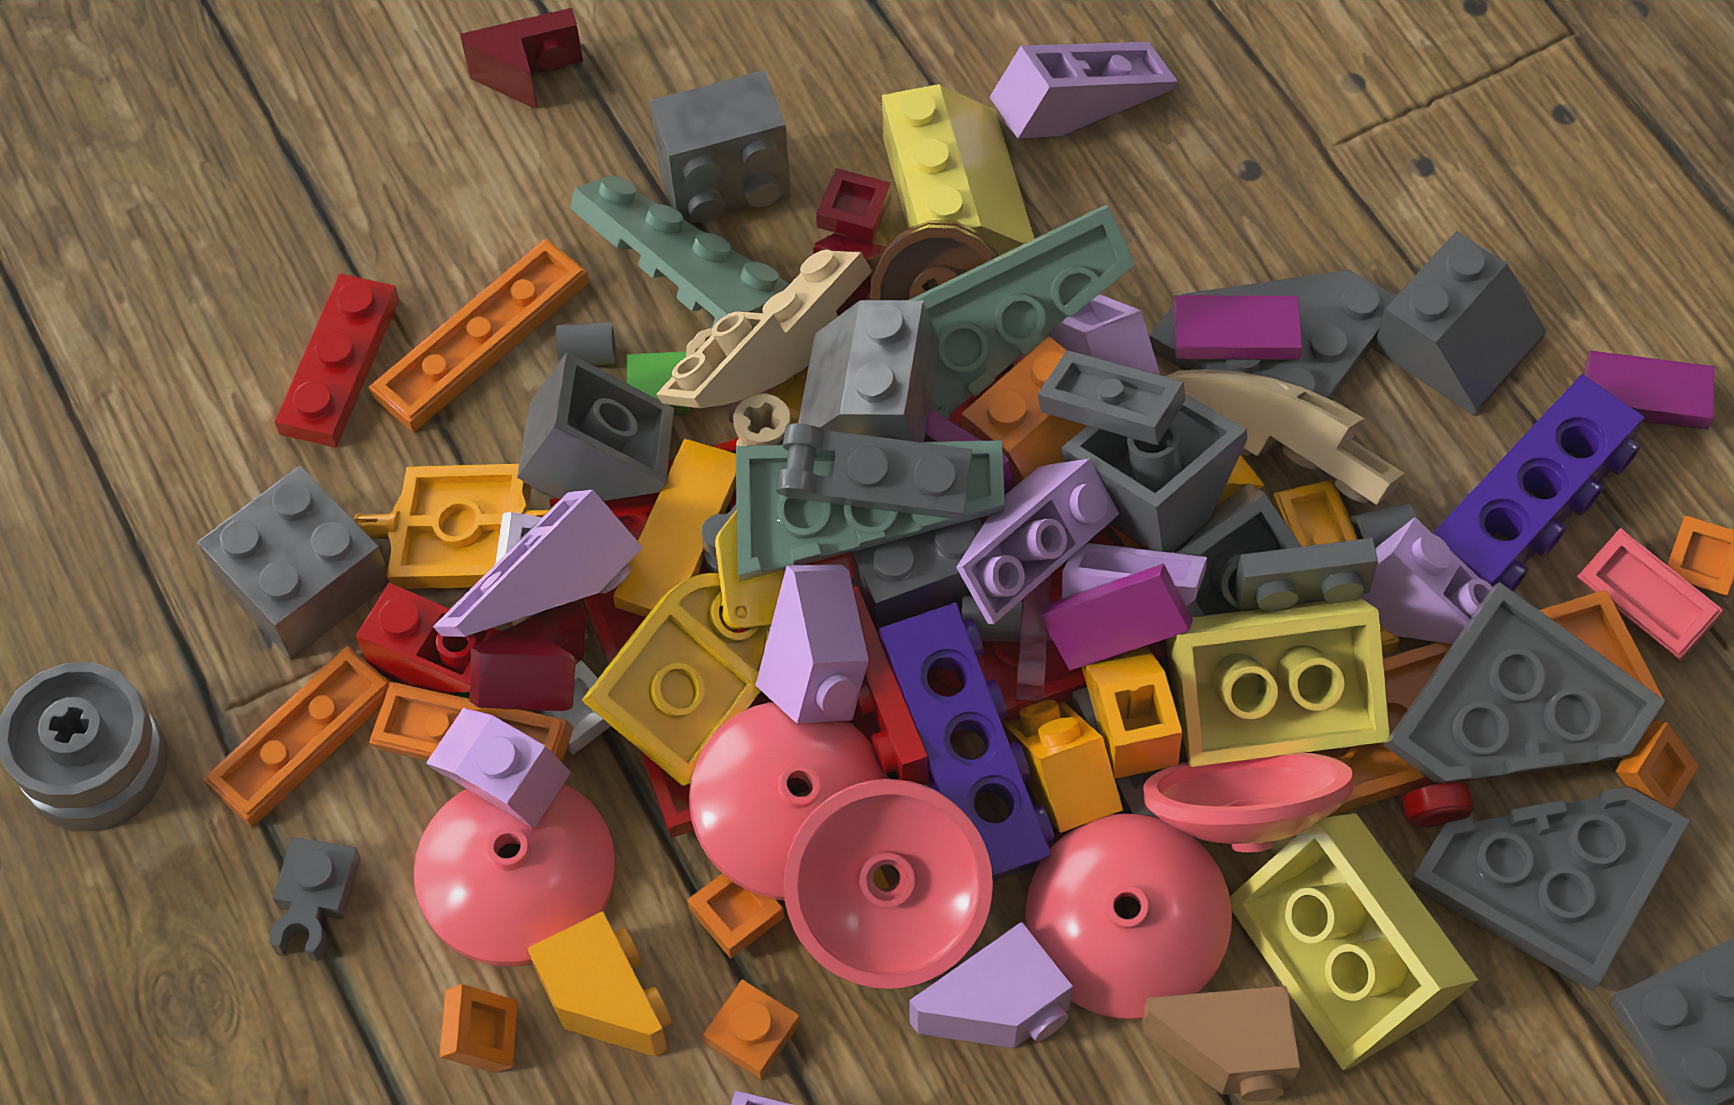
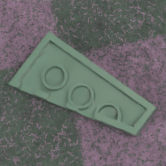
(670, 247)
(1016, 300)
(791, 531)

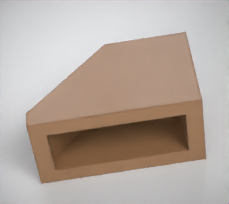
(1229, 1038)

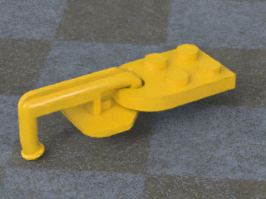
(687, 666)

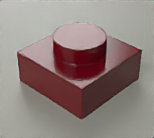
(853, 205)

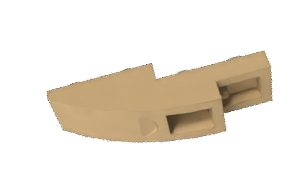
(767, 348)
(1308, 425)

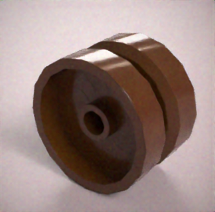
(927, 253)

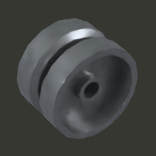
(82, 746)

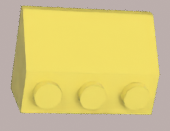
(953, 164)
(1279, 681)
(1350, 939)

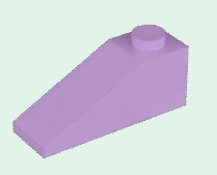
(1074, 85)
(563, 558)

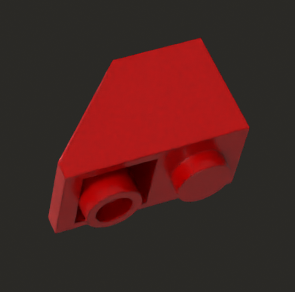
(407, 648)

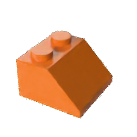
(1013, 414)

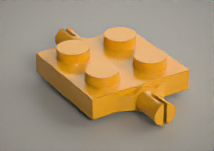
(448, 523)

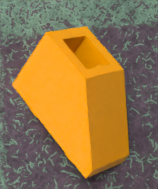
(1134, 712)
(1065, 764)
(595, 988)

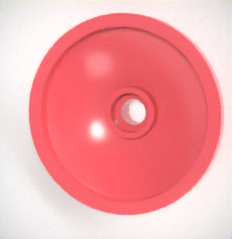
(742, 793)
(1249, 799)
(503, 906)
(896, 931)
(1160, 952)

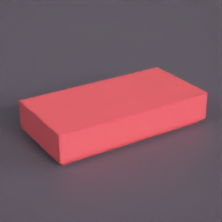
(1651, 595)

